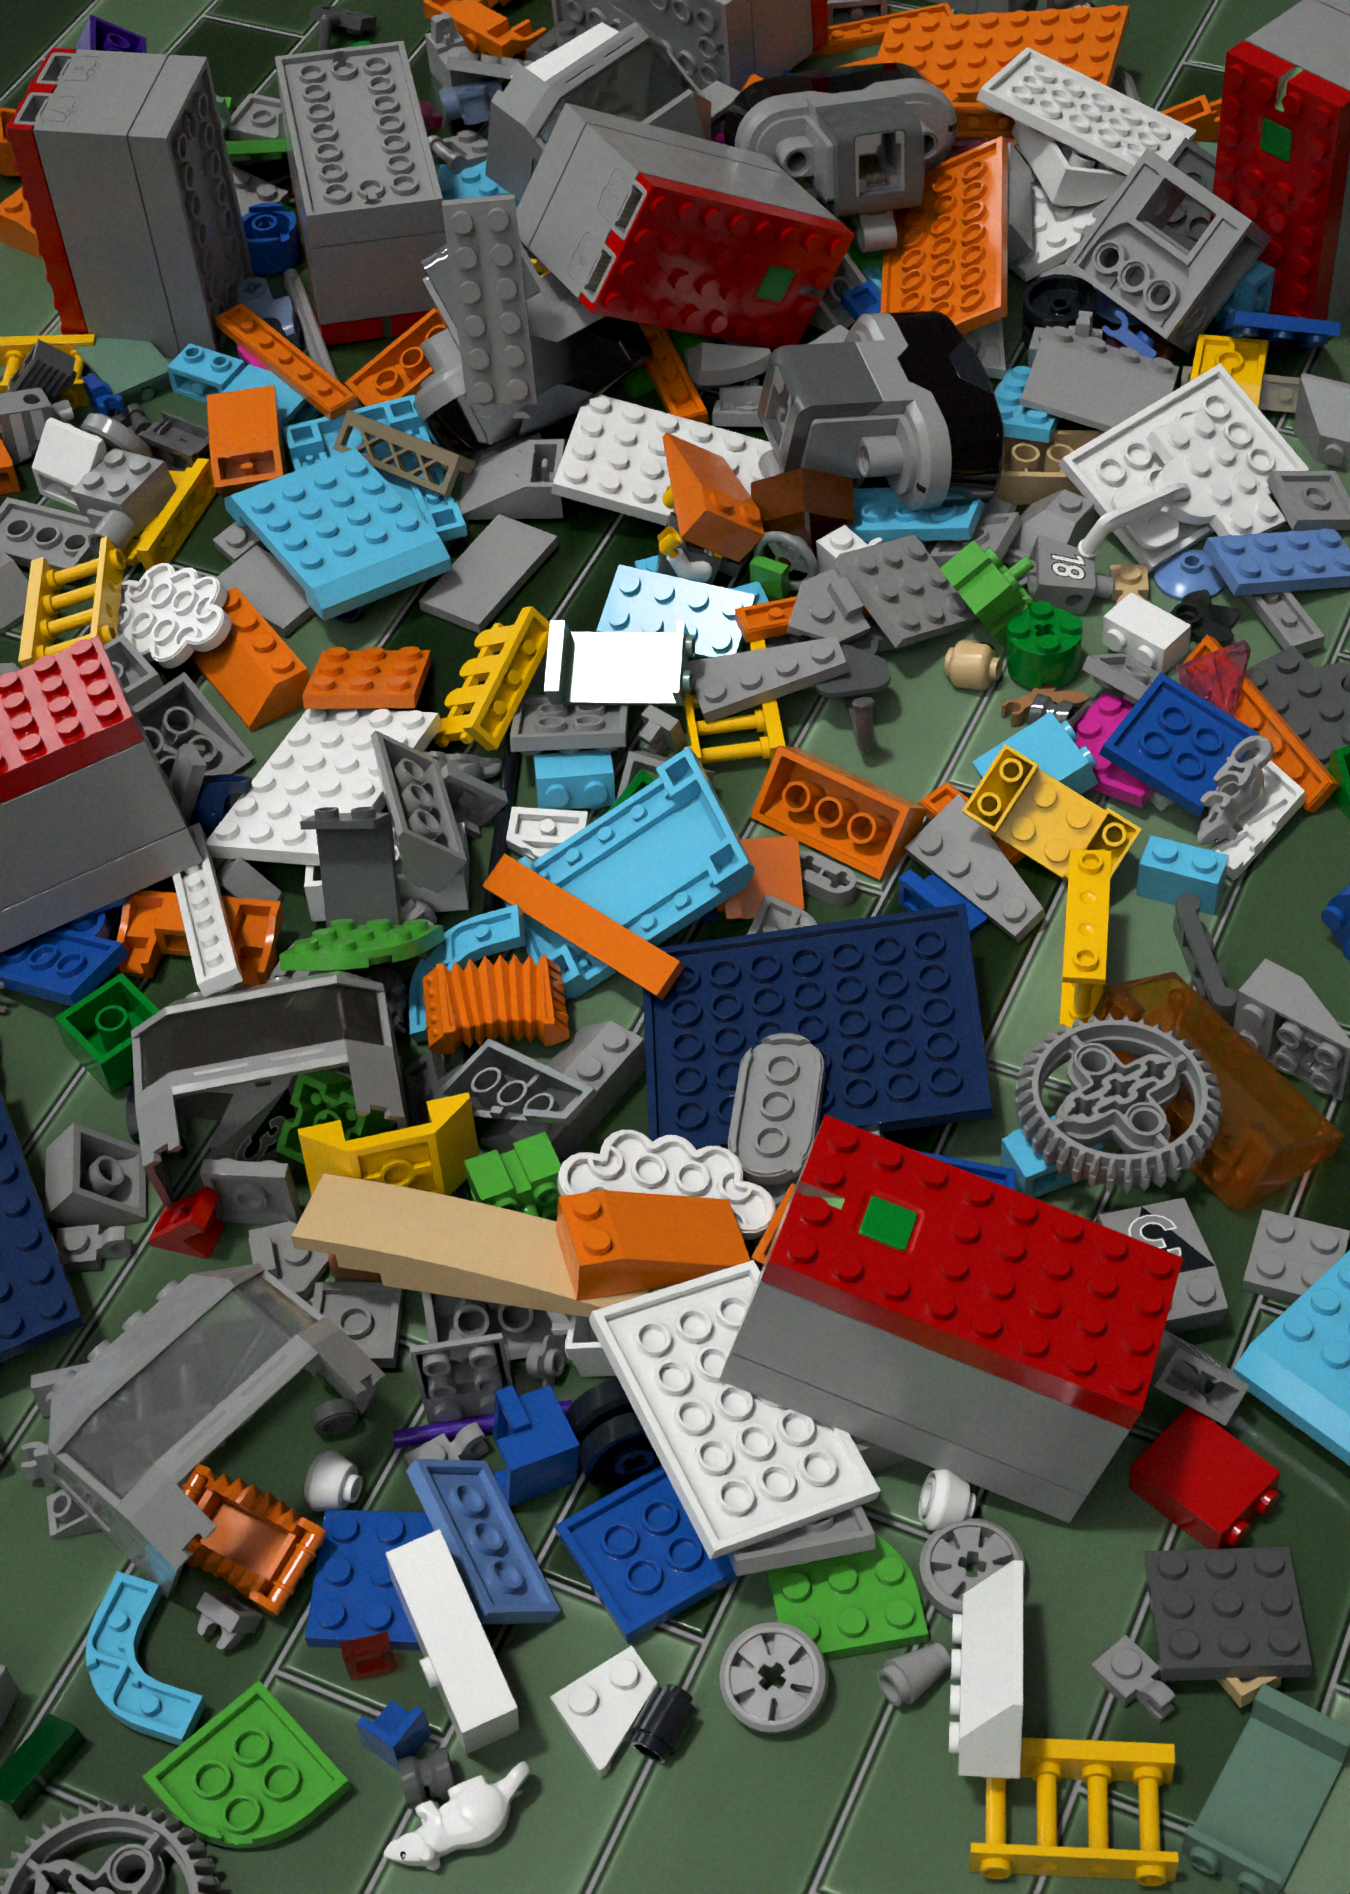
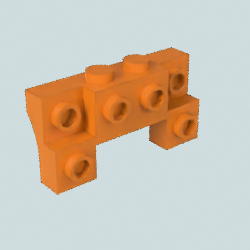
(485, 29)
(154, 926)

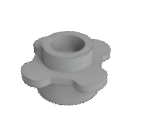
(545, 1360)

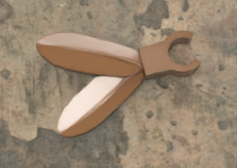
(1021, 706)

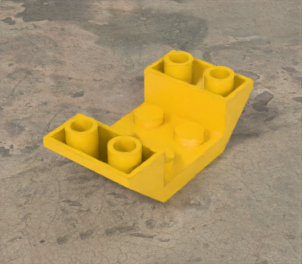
(1241, 357)
(1044, 815)
(414, 1157)

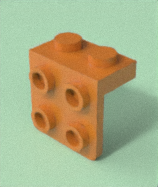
(775, 874)

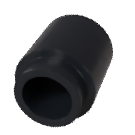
(663, 1723)

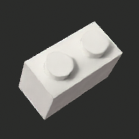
(1146, 633)

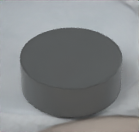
(334, 1417)

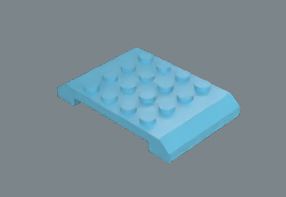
(315, 439)
(341, 533)
(644, 865)
(1304, 1362)

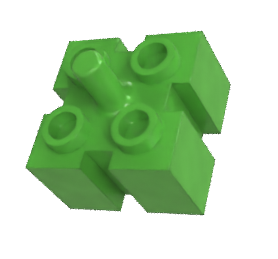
(989, 590)
(322, 1099)
(518, 1178)

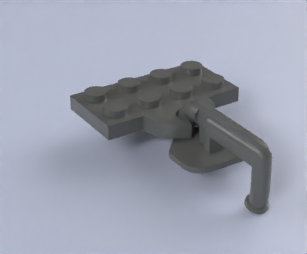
(866, 675)
(1308, 698)

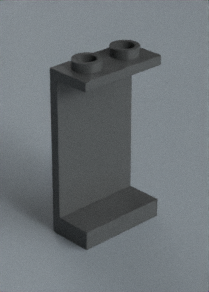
(357, 864)

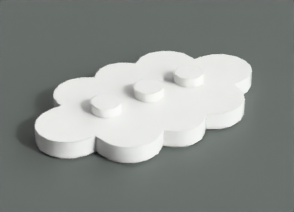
(173, 614)
(669, 1167)

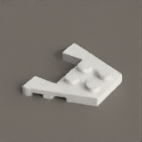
(1259, 825)

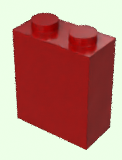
(1205, 1480)

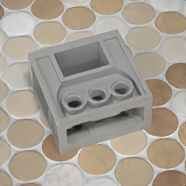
(1131, 239)

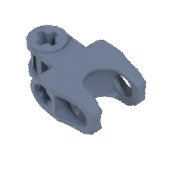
(470, 101)
(277, 313)

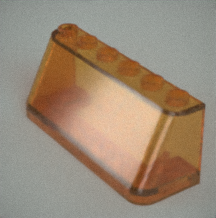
(1265, 1123)

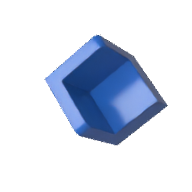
(395, 1733)

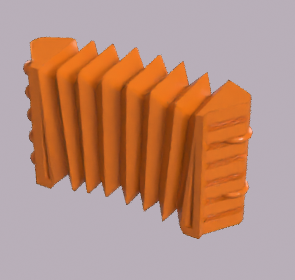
(494, 1003)
(256, 1540)

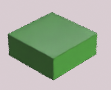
(771, 575)

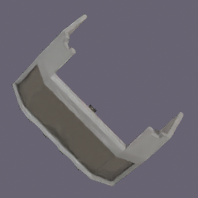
(623, 77)
(257, 1038)

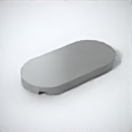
(777, 1108)

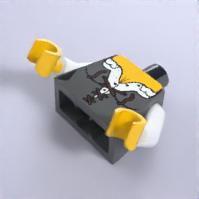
(686, 559)

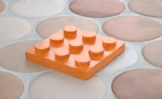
(367, 678)

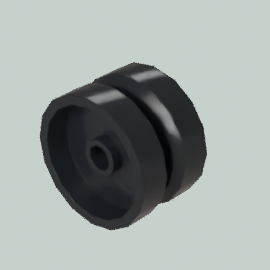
(1056, 302)
(610, 1437)

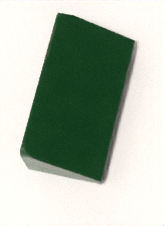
(37, 1763)

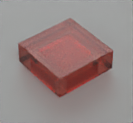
(368, 1655)

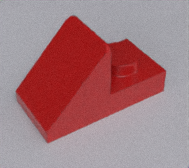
(189, 1225)

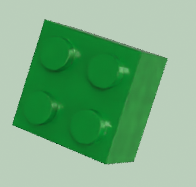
(100, 1030)

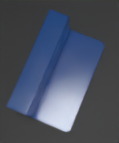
(933, 892)

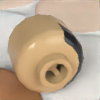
(972, 665)

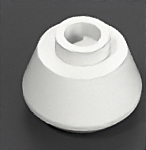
(332, 1482)
(945, 1500)

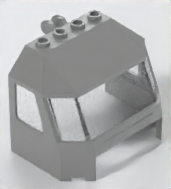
(175, 1393)

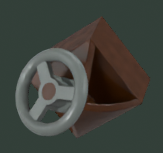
(799, 511)

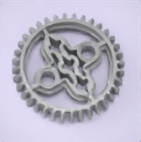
(1118, 1102)
(164, 1836)

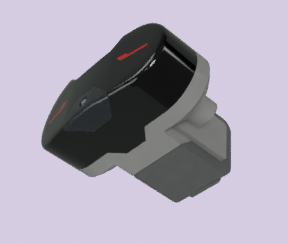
(850, 137)
(573, 361)
(890, 403)

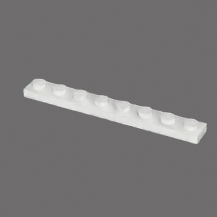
(206, 923)

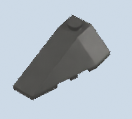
(517, 1087)

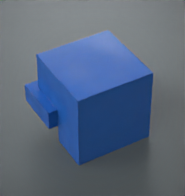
(533, 1443)

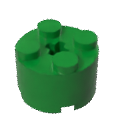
(1044, 646)

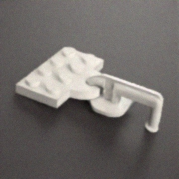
(1197, 485)

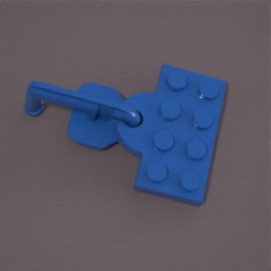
(68, 959)

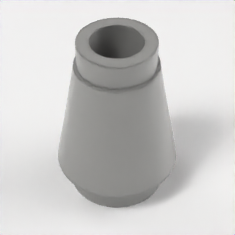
(912, 1673)

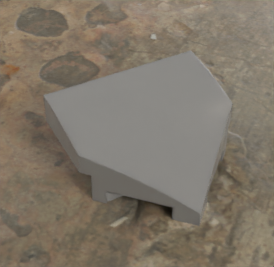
(738, 405)
(188, 777)
(472, 799)

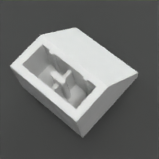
(64, 459)

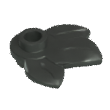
(1206, 617)

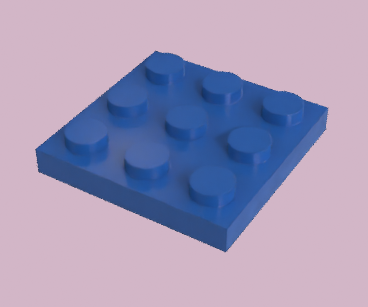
(1279, 329)
(1175, 742)
(642, 1554)
(353, 1579)

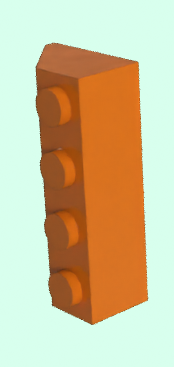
(253, 667)
(837, 811)

